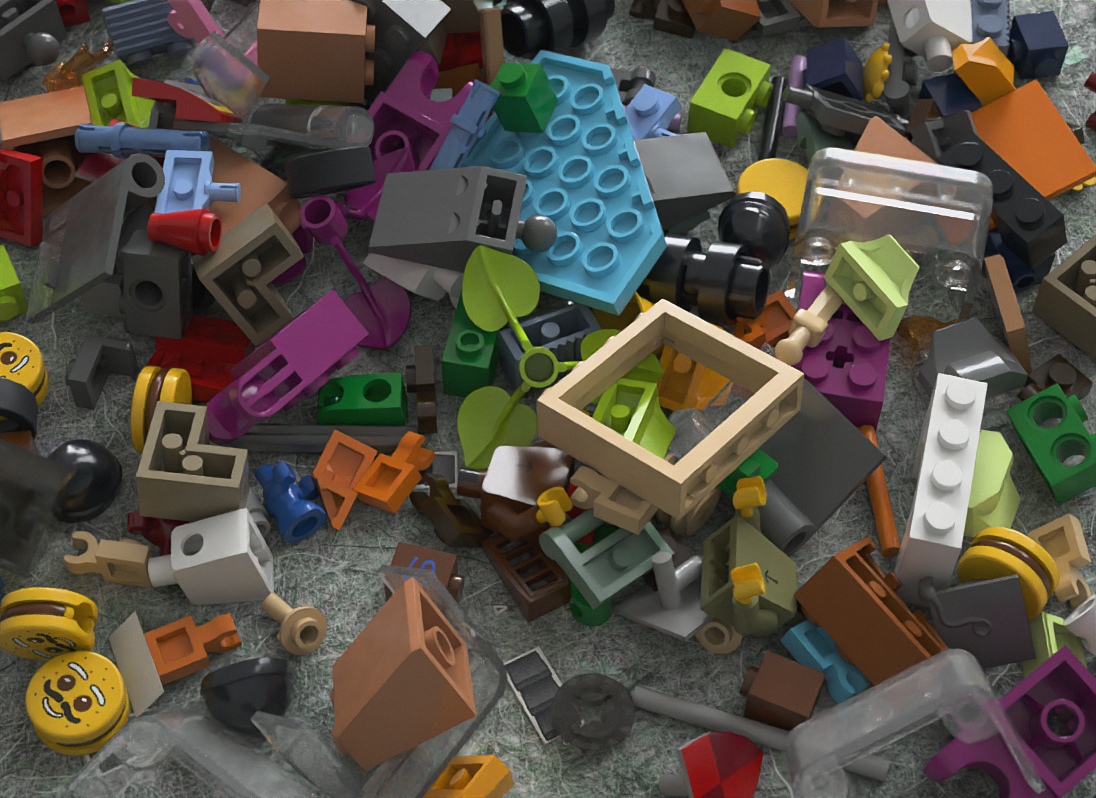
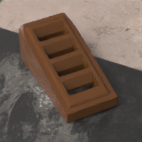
(540, 600)

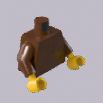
(521, 489)

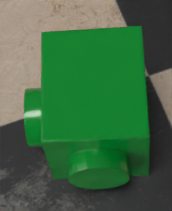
(525, 97)

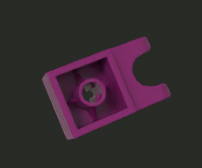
(407, 115)
(848, 361)
(286, 368)
(1053, 689)

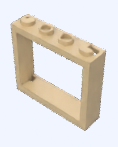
(687, 482)

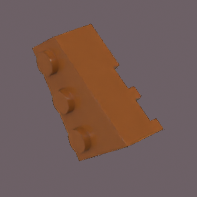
(867, 615)

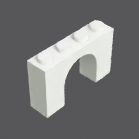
(943, 488)

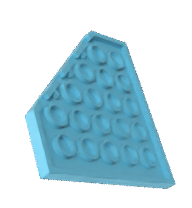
(587, 182)

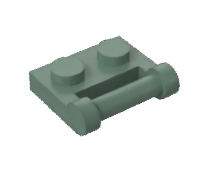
(609, 564)

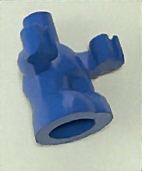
(289, 503)

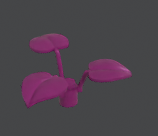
(385, 305)

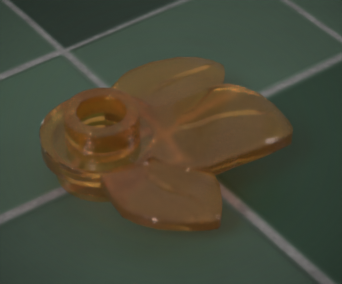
(68, 73)

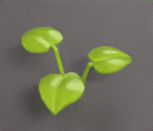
(494, 292)

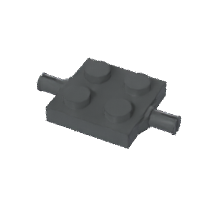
(839, 112)

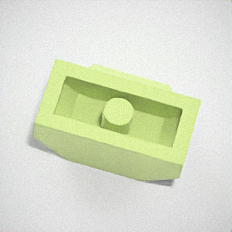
(874, 282)
(992, 493)

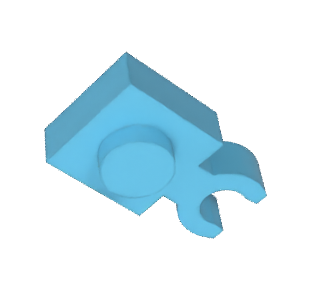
(817, 650)

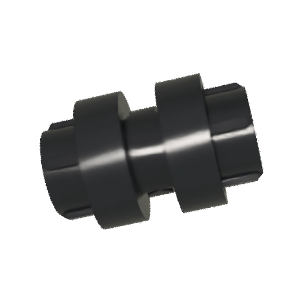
(552, 24)
(719, 282)

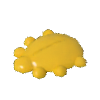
(876, 73)

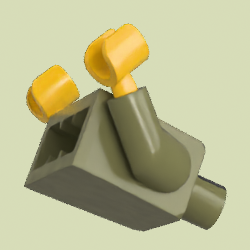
(745, 574)

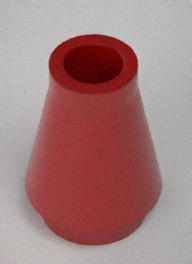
(189, 230)

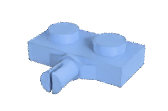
(651, 113)
(191, 184)

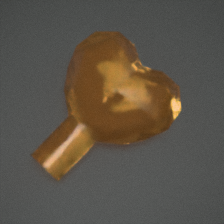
(918, 331)

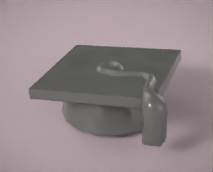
(982, 619)

